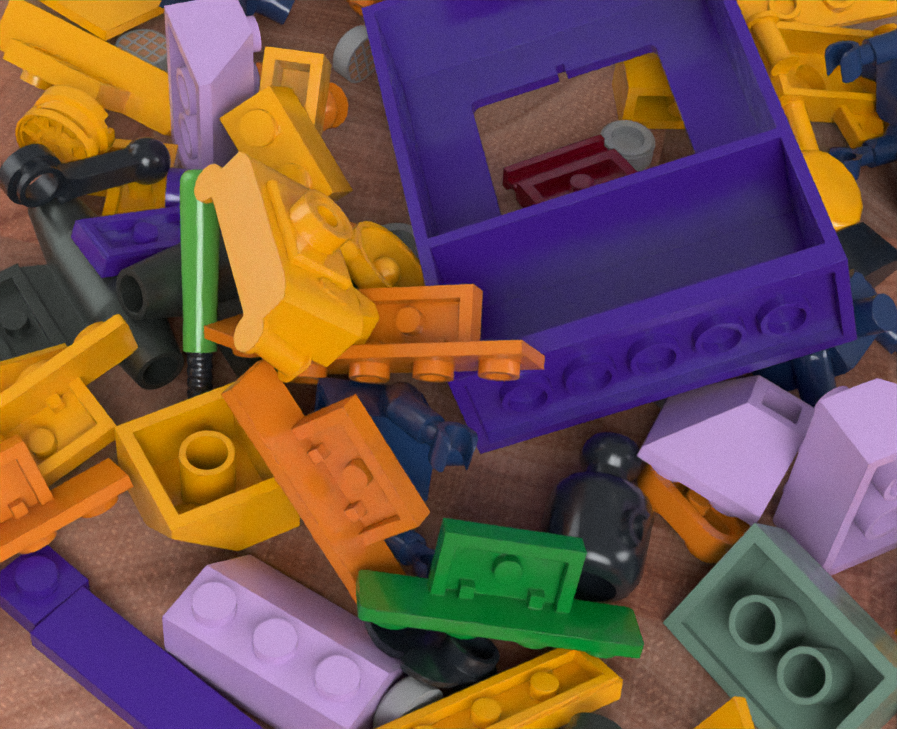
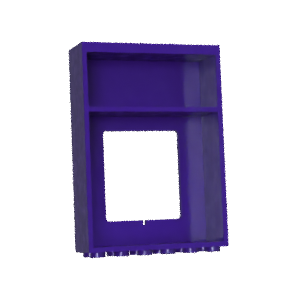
(633, 279)

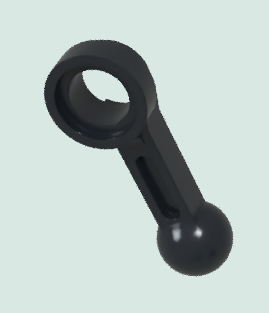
(142, 161)

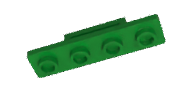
(501, 588)

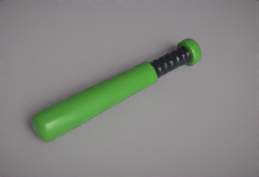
(199, 282)

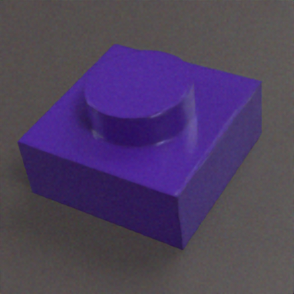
(37, 586)

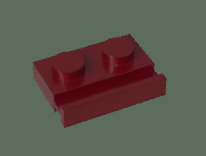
(565, 171)

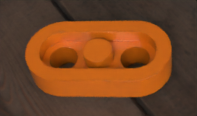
(701, 526)

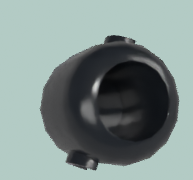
(607, 514)

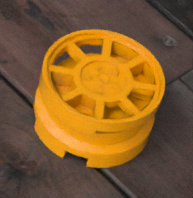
(67, 124)

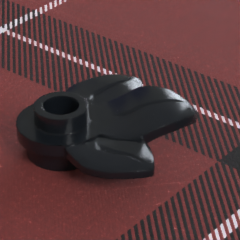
(438, 657)

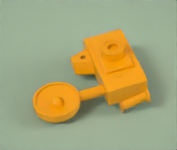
(799, 75)
(297, 263)

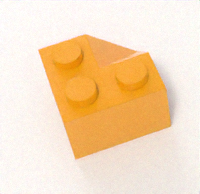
(202, 476)

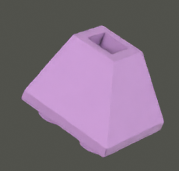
(729, 442)

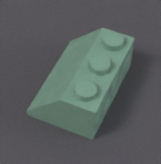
(788, 638)

